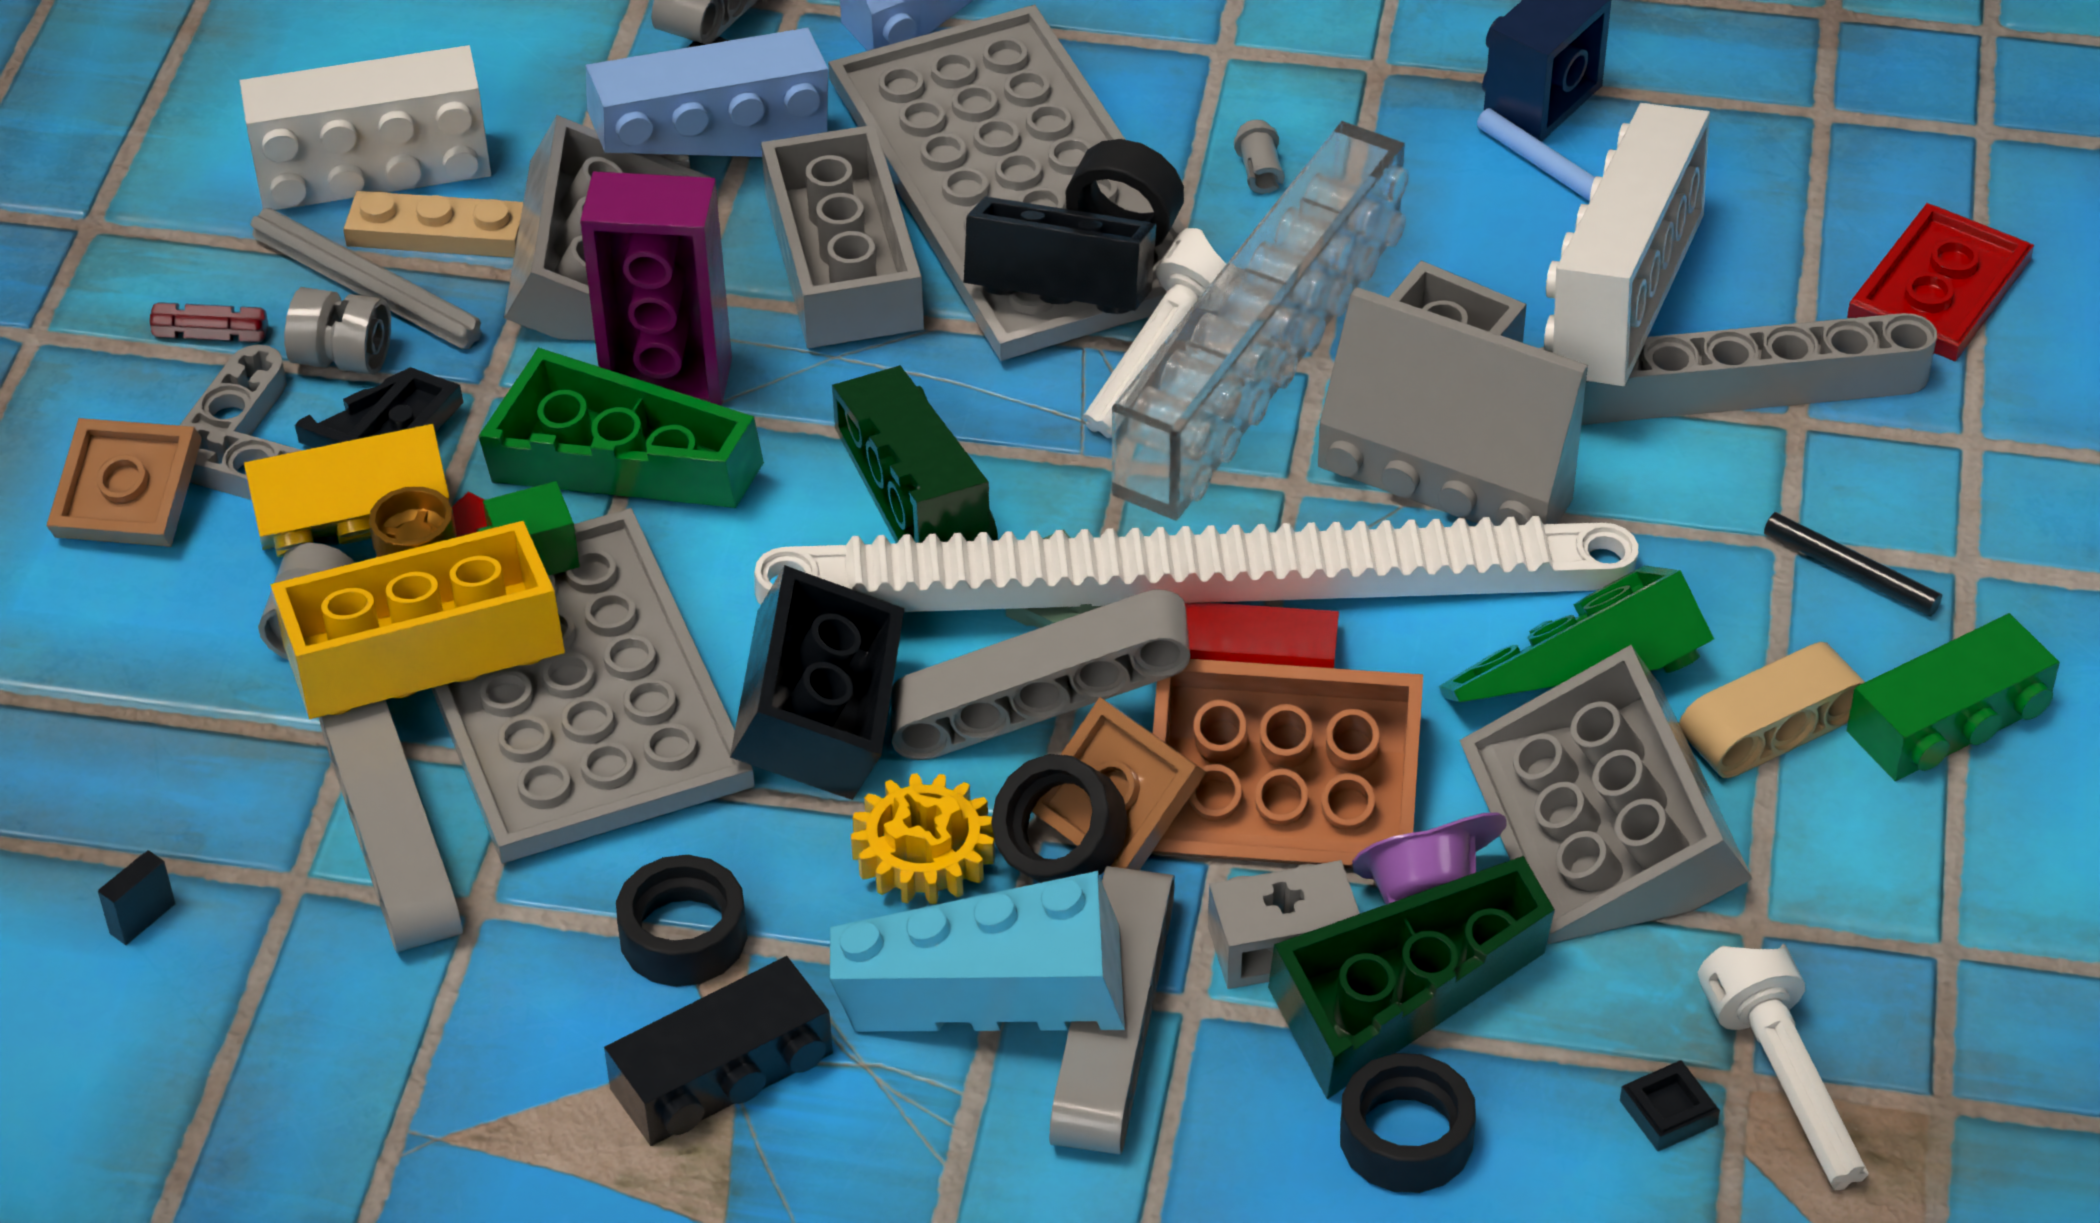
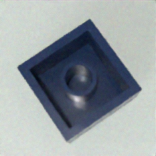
(1545, 61)

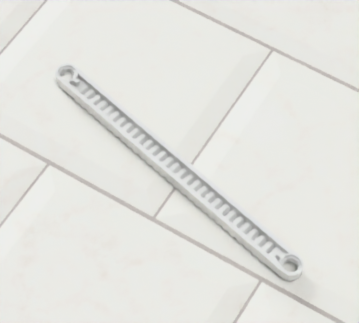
(1216, 565)

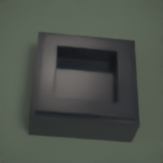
(136, 897)
(1669, 1105)

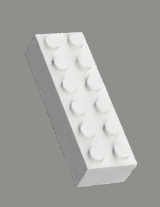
(1629, 242)

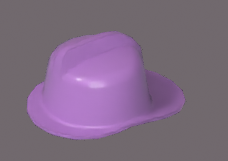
(1427, 858)

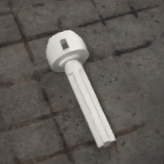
(1185, 275)
(1758, 993)

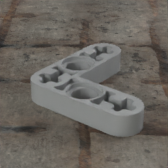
(229, 441)

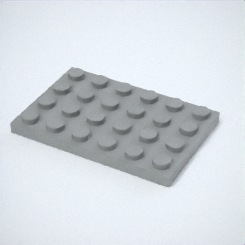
(609, 726)

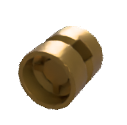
(410, 520)

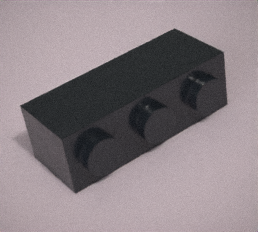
(1059, 254)
(719, 1050)

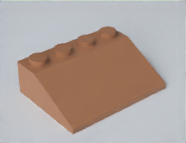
(1292, 759)

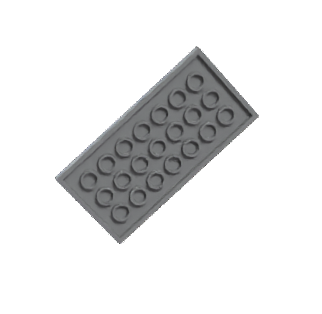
(996, 117)

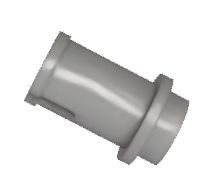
(1257, 146)

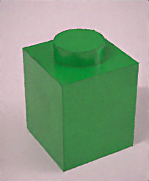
(545, 519)

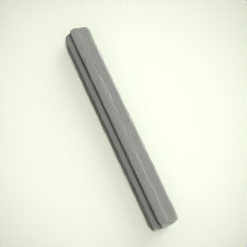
(366, 278)

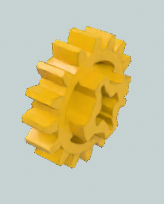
(923, 838)

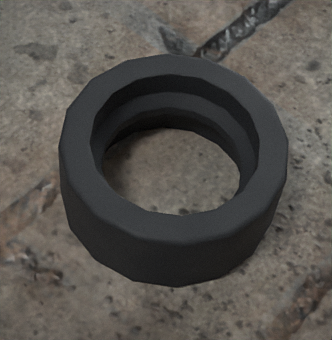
(1138, 168)
(1020, 797)
(682, 960)
(1402, 1166)

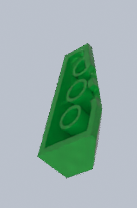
(1642, 609)

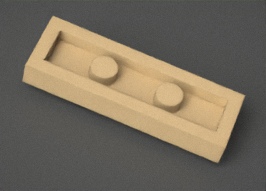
(433, 224)

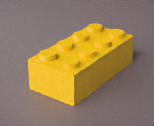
(417, 619)

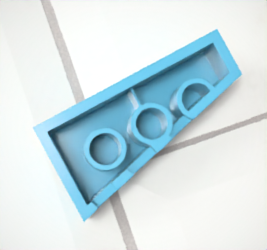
(985, 960)

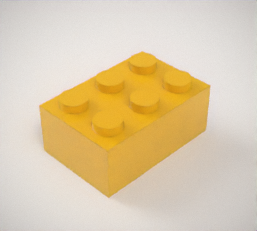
(337, 485)

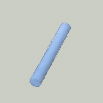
(1536, 152)

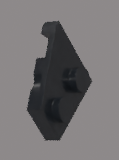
(397, 404)

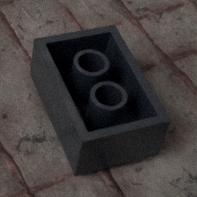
(818, 683)

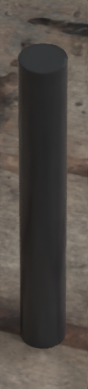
(1853, 564)

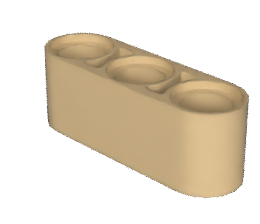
(1771, 710)

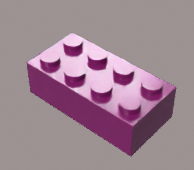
(658, 280)

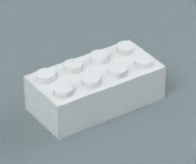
(366, 127)

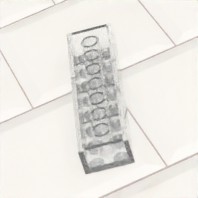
(1257, 321)

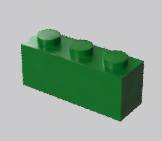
(1952, 697)

